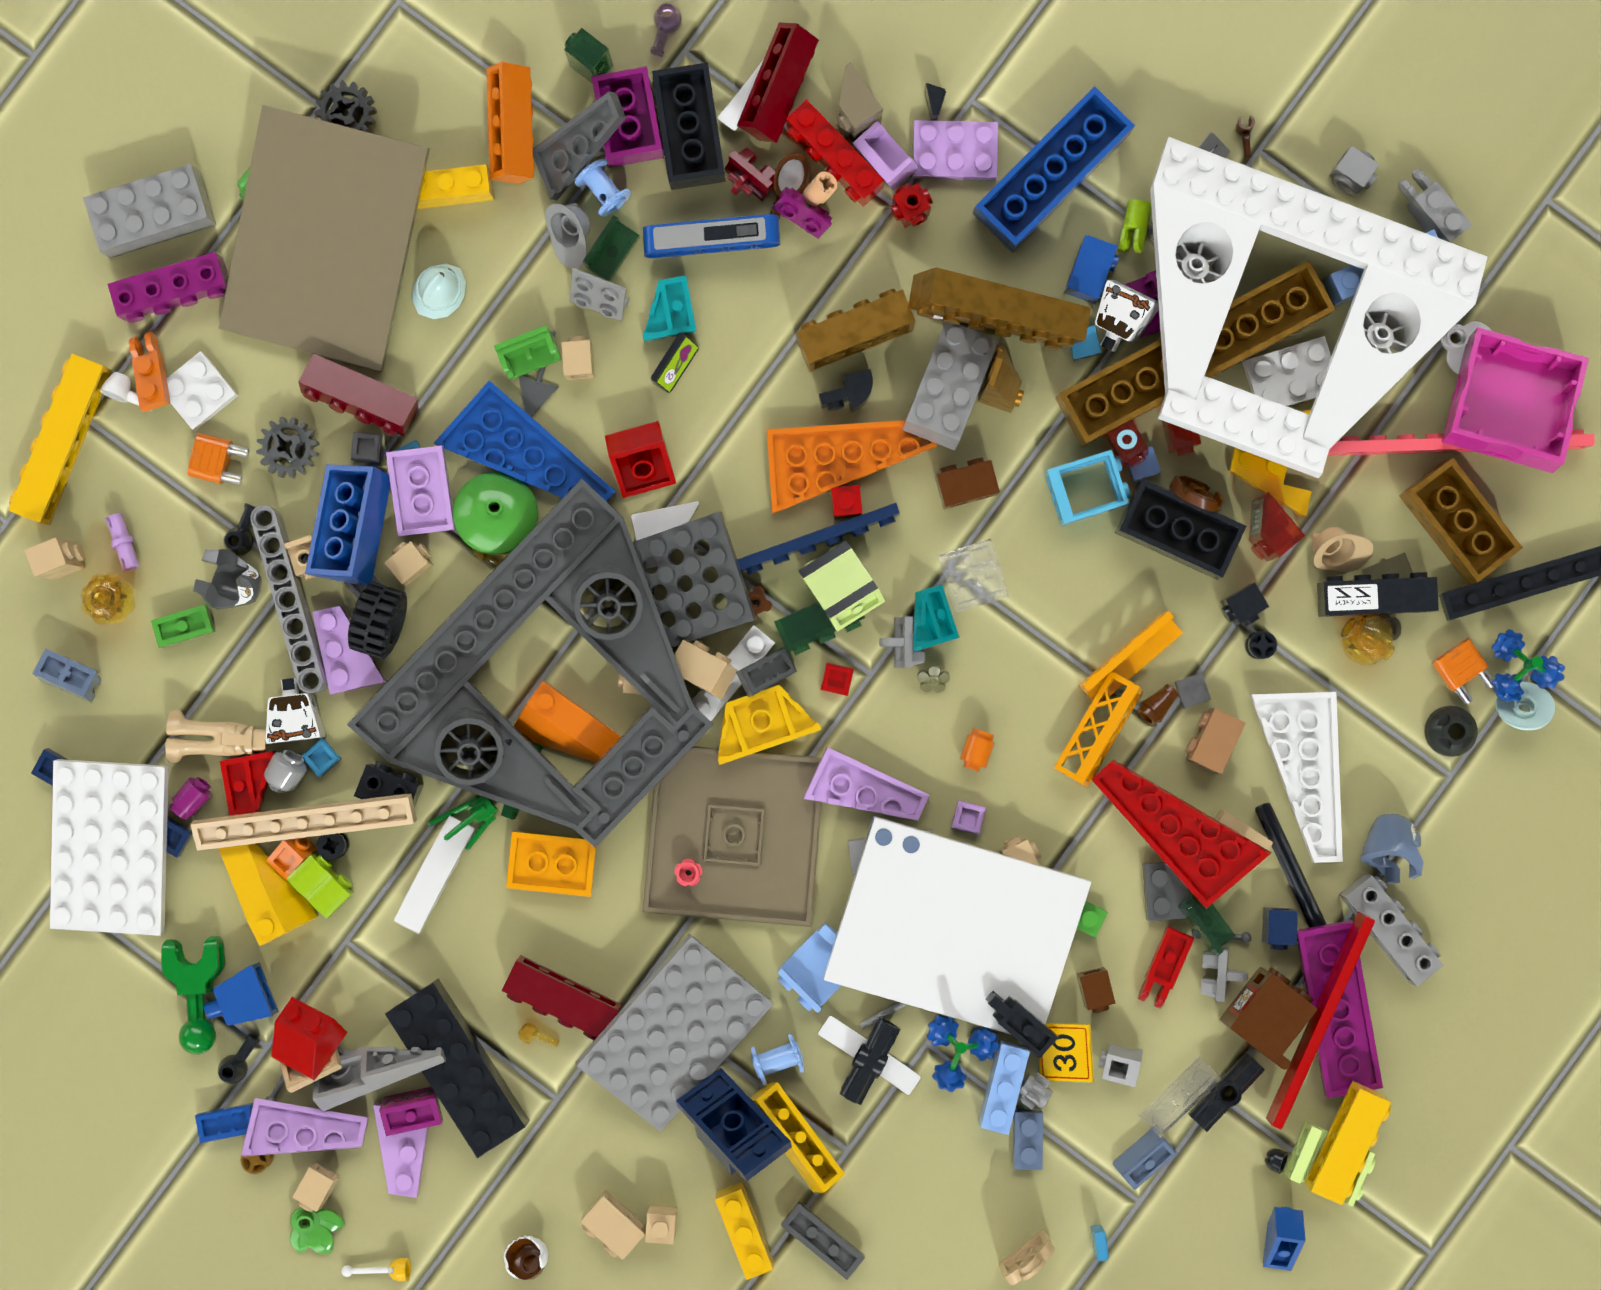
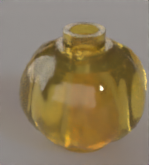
(107, 598)
(1367, 639)

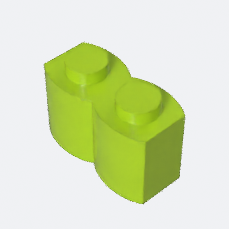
(321, 885)

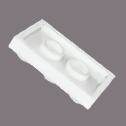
(1289, 373)

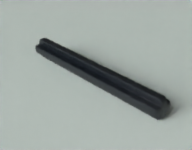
(1290, 865)

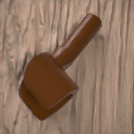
(1245, 133)

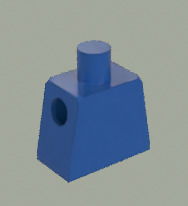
(243, 997)

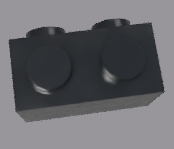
(381, 782)

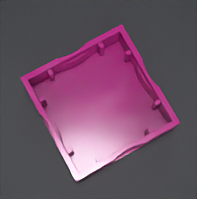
(1515, 400)

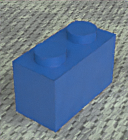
(1091, 269)

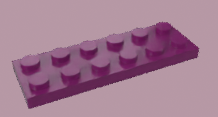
(1349, 1043)

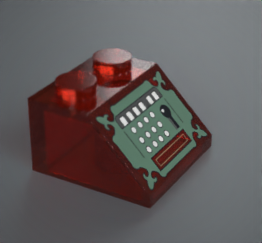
(1271, 529)

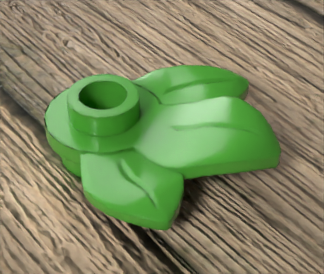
(316, 1233)

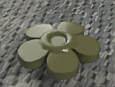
(934, 679)

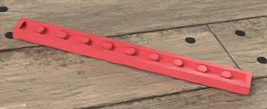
(1431, 444)

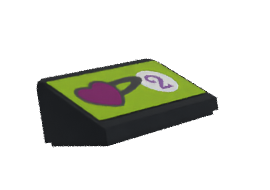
(674, 363)

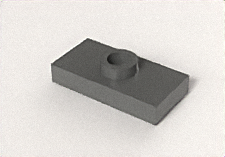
(766, 671)

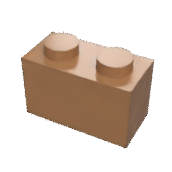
(1214, 740)

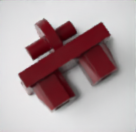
(746, 176)

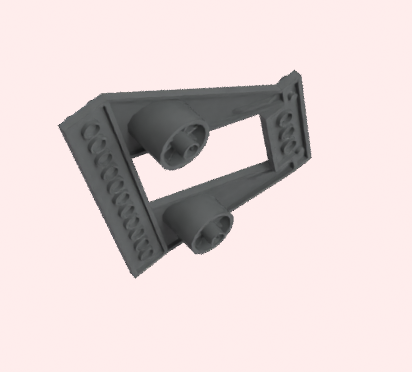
(432, 691)

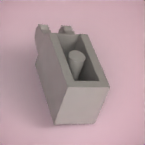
(1434, 207)

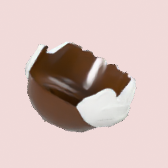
(525, 1258)

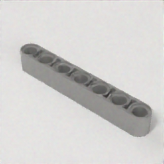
(279, 590)

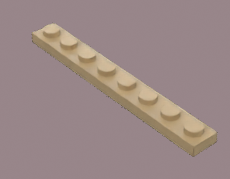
(304, 822)

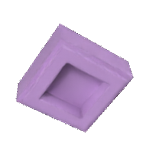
(968, 817)

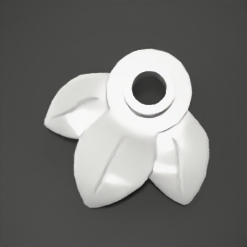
(1456, 350)

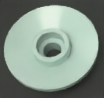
(1535, 701)

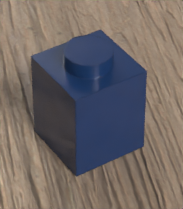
(1279, 927)

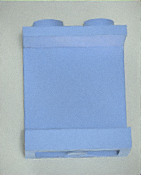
(807, 967)

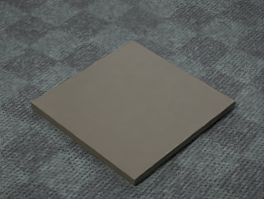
(745, 832)

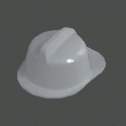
(568, 231)

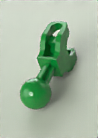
(194, 980)

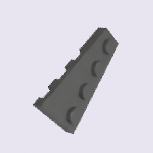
(574, 144)

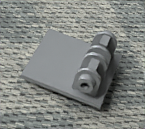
(598, 294)

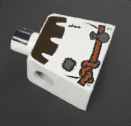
(1123, 314)
(293, 715)

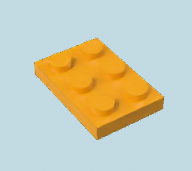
(551, 864)

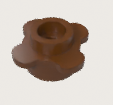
(763, 603)

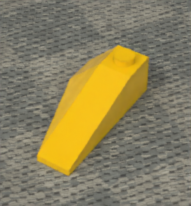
(265, 896)

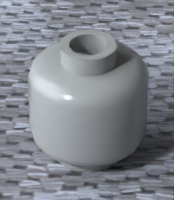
(285, 771)

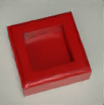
(837, 679)

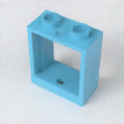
(1059, 496)

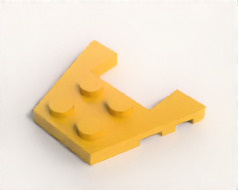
(1269, 477)

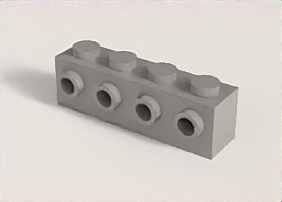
(1391, 930)

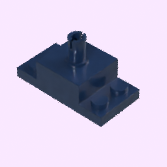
(732, 1126)

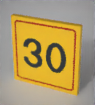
(1069, 1055)

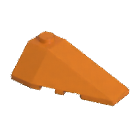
(564, 725)

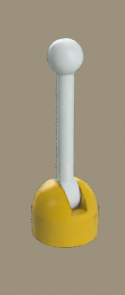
(398, 1270)

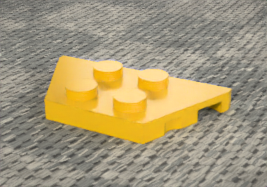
(761, 723)

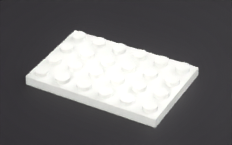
(109, 847)

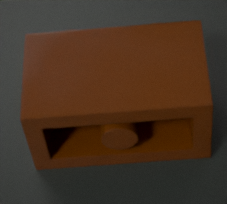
(967, 483)

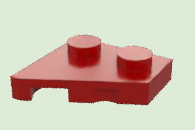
(245, 782)

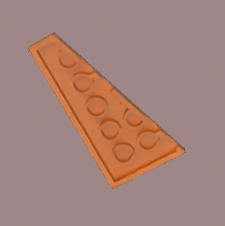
(818, 458)

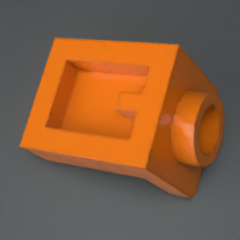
(290, 855)

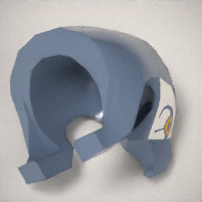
(1397, 837)

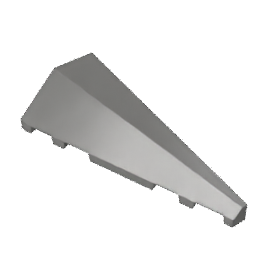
(370, 1070)

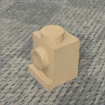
(296, 550)

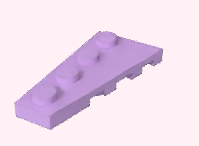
(858, 786)
(295, 1128)

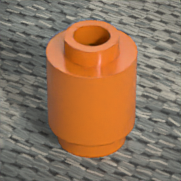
(977, 749)

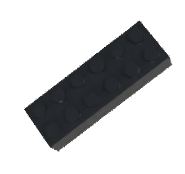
(468, 1079)

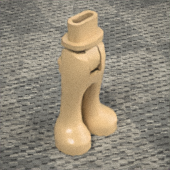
(228, 740)

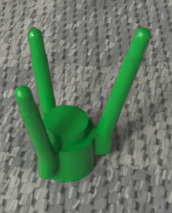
(481, 810)

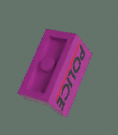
(410, 1111)

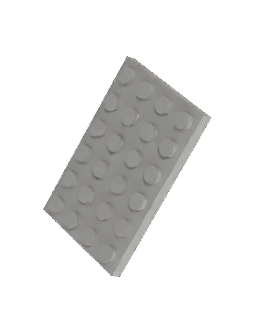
(674, 1032)

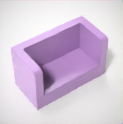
(885, 155)

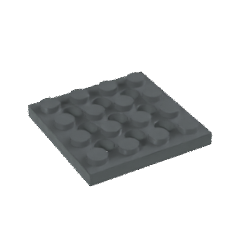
(729, 581)

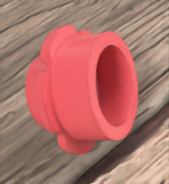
(684, 879)

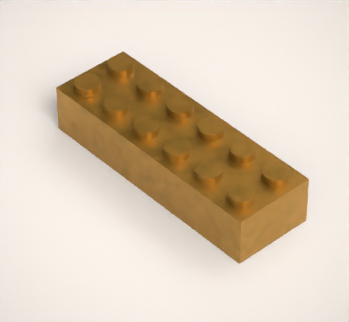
(998, 308)

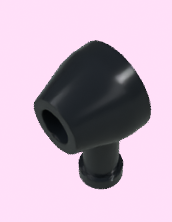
(241, 531)
(237, 1062)

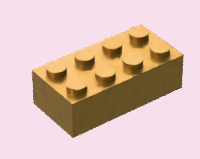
(855, 330)
(1460, 521)

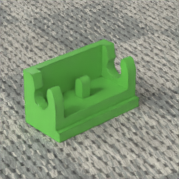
(528, 352)

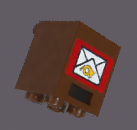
(1269, 1014)

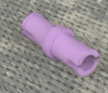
(122, 542)

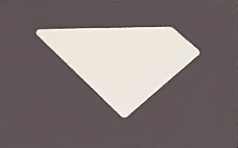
(659, 520)

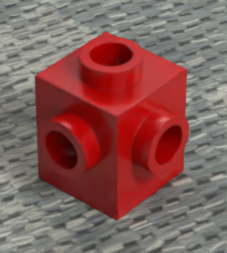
(909, 214)

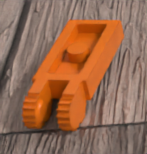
(149, 373)

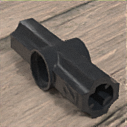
(869, 1060)
(1240, 1077)

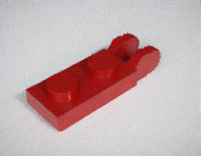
(1166, 964)

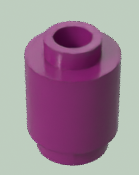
(190, 797)

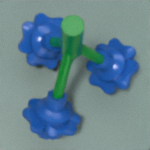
(1546, 671)
(943, 1032)

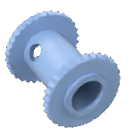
(602, 187)
(777, 1059)

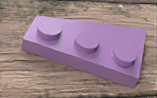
(343, 667)
(402, 1158)

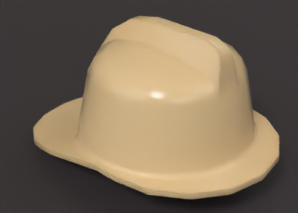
(1339, 550)

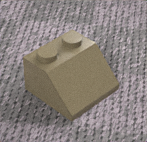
(857, 106)

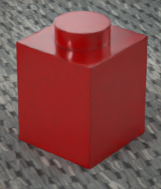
(846, 501)

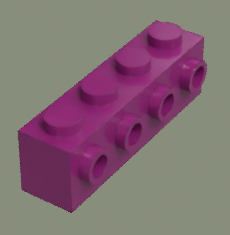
(169, 287)

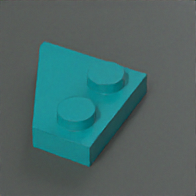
(670, 310)
(932, 619)

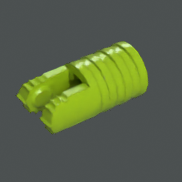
(1137, 222)

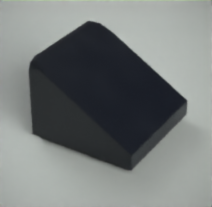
(934, 98)

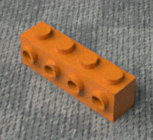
(510, 123)

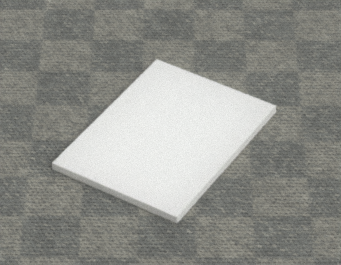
(955, 927)

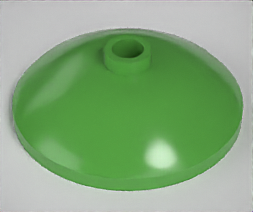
(494, 531)

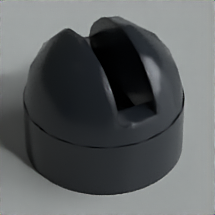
(1277, 1160)

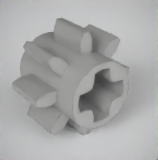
(1035, 1091)

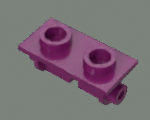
(812, 219)

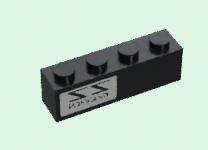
(1377, 596)

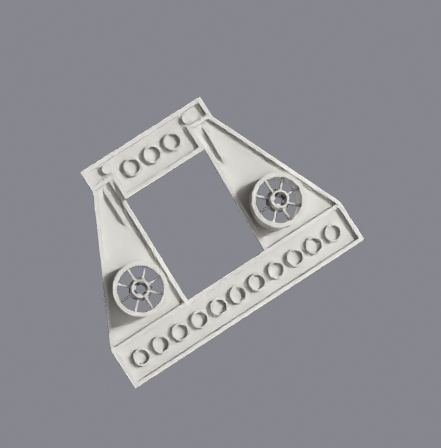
(1215, 210)

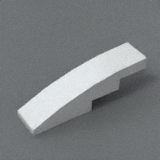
(433, 877)

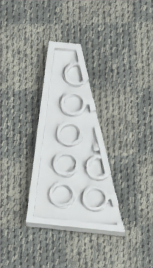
(1306, 752)

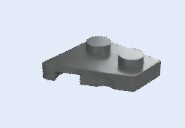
(1163, 892)

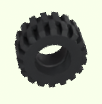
(377, 620)

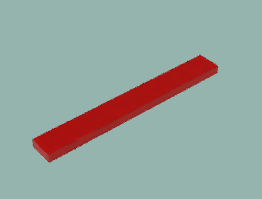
(1320, 1020)

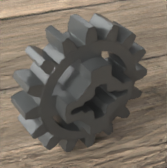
(355, 106)
(278, 453)

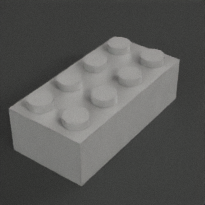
(149, 211)
(950, 385)

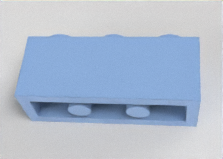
(1003, 1087)

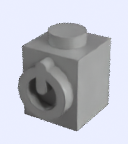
(1354, 171)

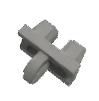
(903, 644)
(1218, 986)

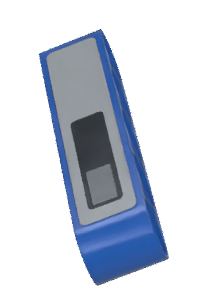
(711, 236)

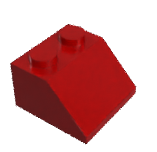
(640, 459)
(305, 1038)

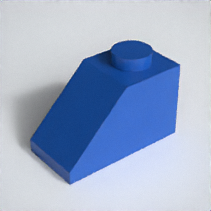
(1284, 1238)

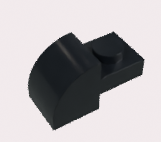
(855, 391)

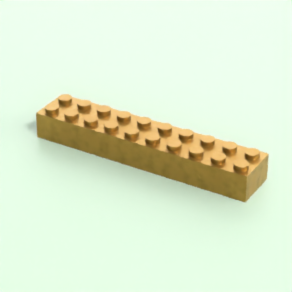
(1251, 326)

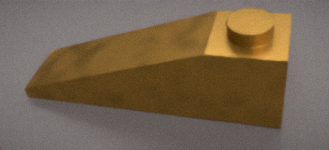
(1002, 383)

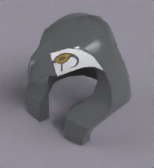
(233, 582)

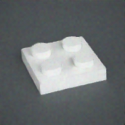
(199, 391)

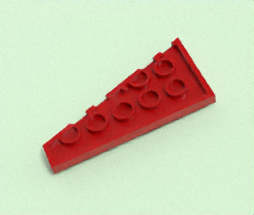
(1192, 844)

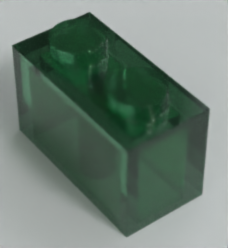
(587, 55)

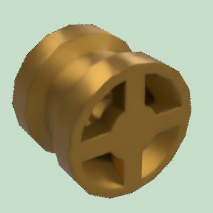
(255, 1164)

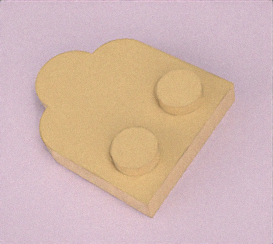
(1027, 1259)

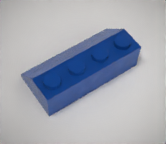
(348, 524)

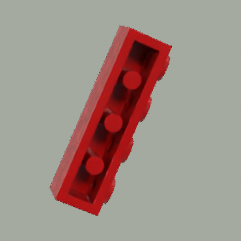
(834, 153)

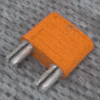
(211, 459)
(1460, 666)

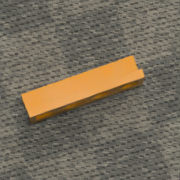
(1134, 654)
(1108, 734)

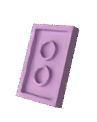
(955, 150)
(420, 490)

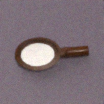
(791, 172)

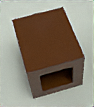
(1096, 989)

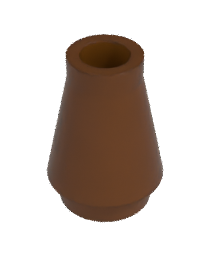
(1157, 705)

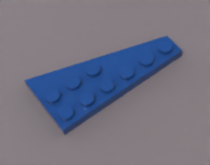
(510, 441)

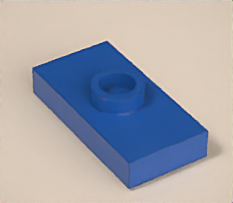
(223, 1122)

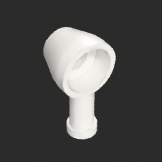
(119, 388)

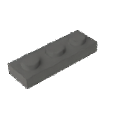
(823, 1240)

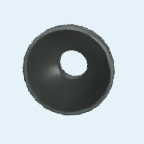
(1437, 731)

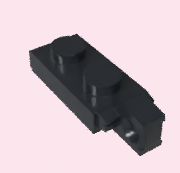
(1022, 1024)

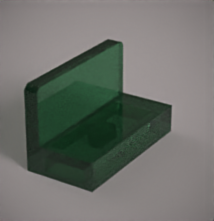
(610, 249)
(1207, 924)

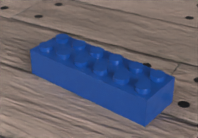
(1053, 169)

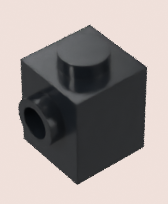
(1244, 605)

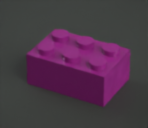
(639, 134)

